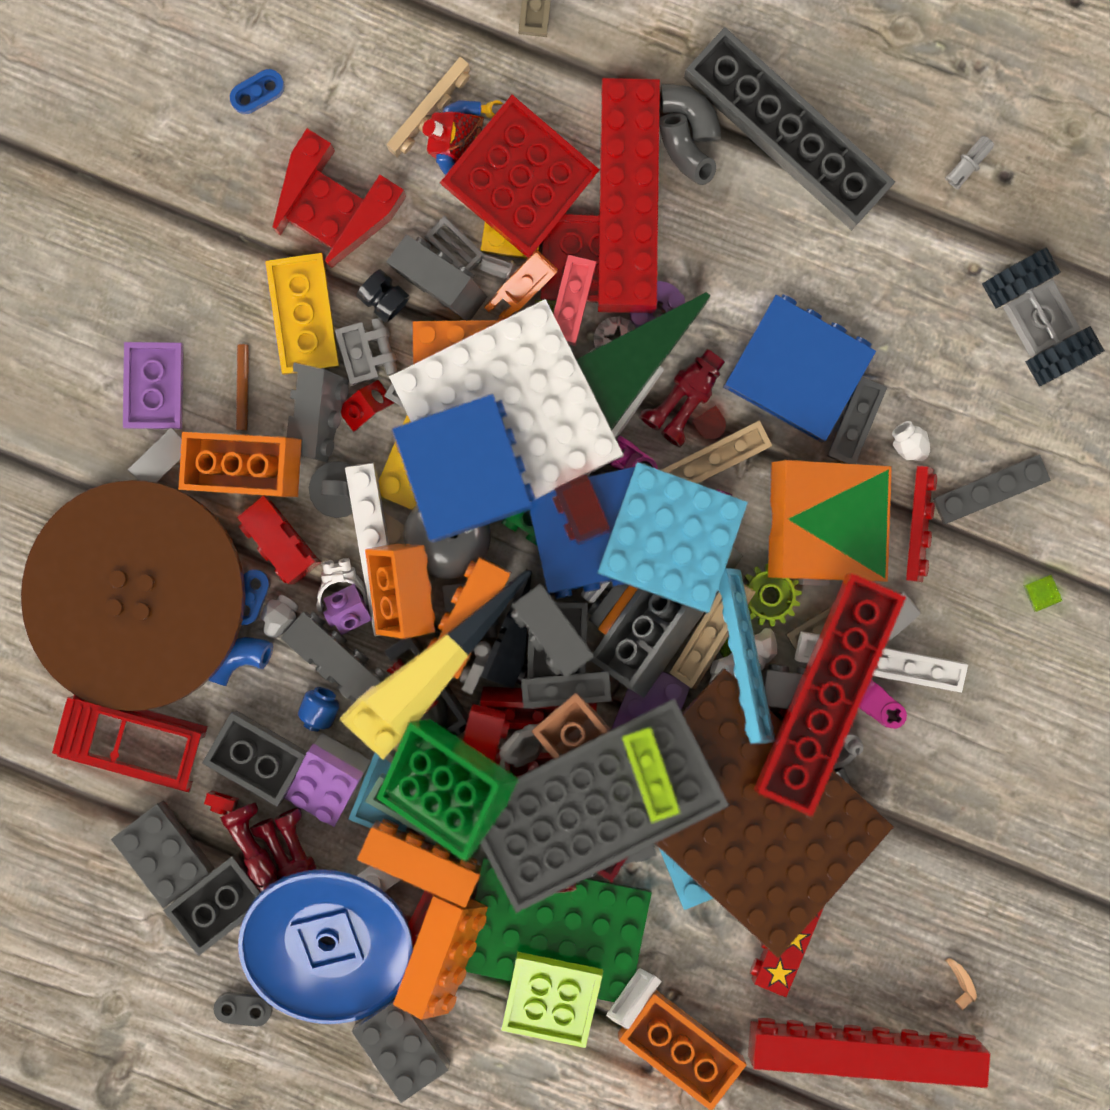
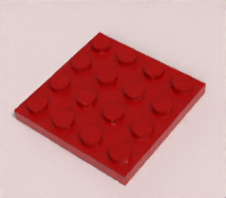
(519, 176)

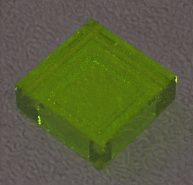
(1042, 593)

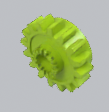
(784, 600)

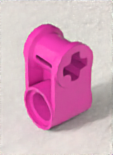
(630, 456)
(877, 702)

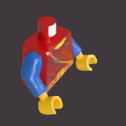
(455, 130)

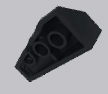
(509, 649)

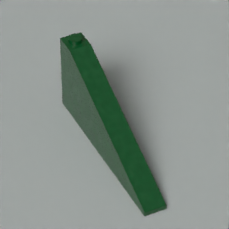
(626, 364)

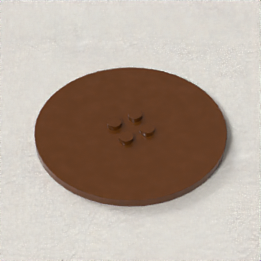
(133, 595)

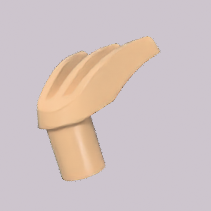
(965, 983)

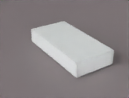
(633, 998)

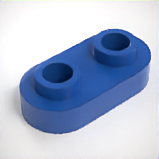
(256, 89)
(255, 598)

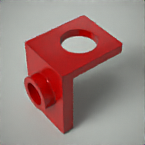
(363, 406)

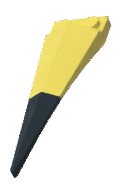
(406, 695)

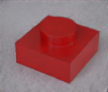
(220, 802)

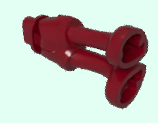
(694, 382)
(287, 825)
(257, 860)

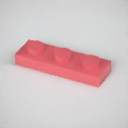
(573, 296)

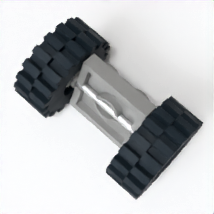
(1042, 317)

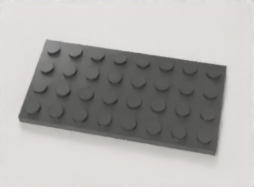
(590, 810)

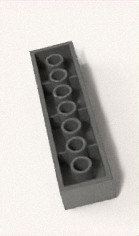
(788, 128)

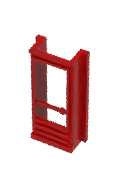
(78, 730)

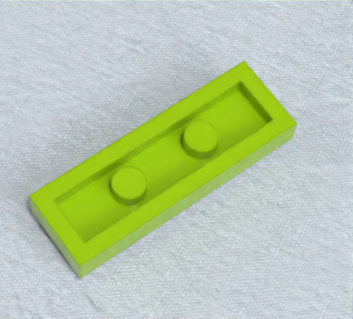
(651, 774)

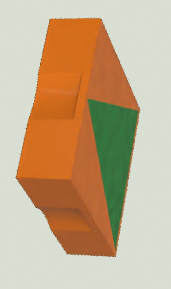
(829, 520)

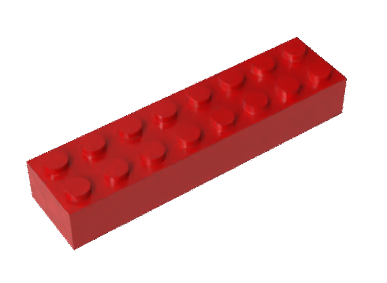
(628, 195)
(829, 693)
(868, 1053)

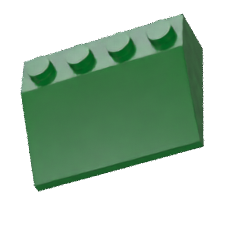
(446, 787)

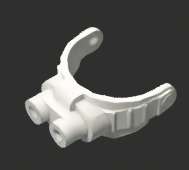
(339, 573)

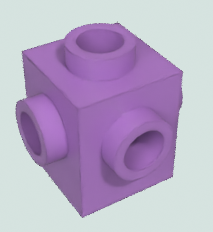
(346, 609)

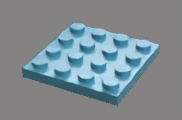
(672, 537)

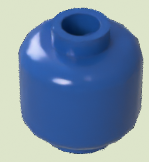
(318, 709)

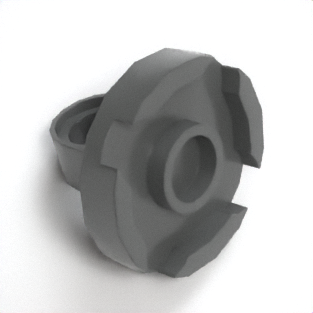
(330, 490)

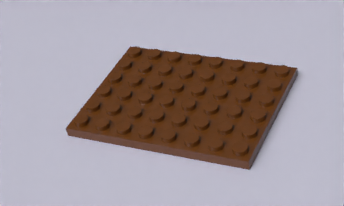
(759, 855)

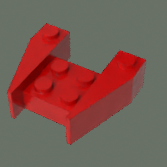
(327, 208)

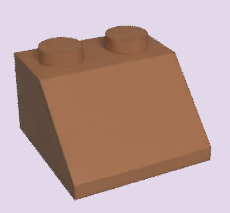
(569, 727)

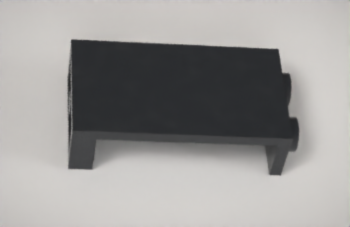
(412, 643)

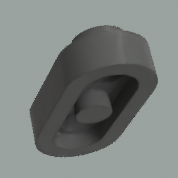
(601, 608)
(242, 1006)

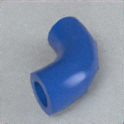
(245, 651)

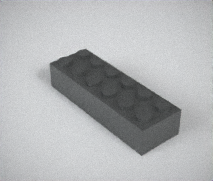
(647, 637)

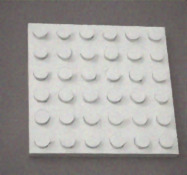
(541, 388)

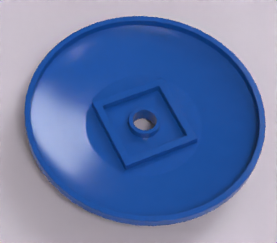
(322, 981)

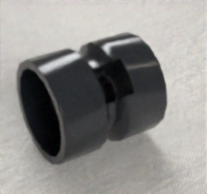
(384, 297)

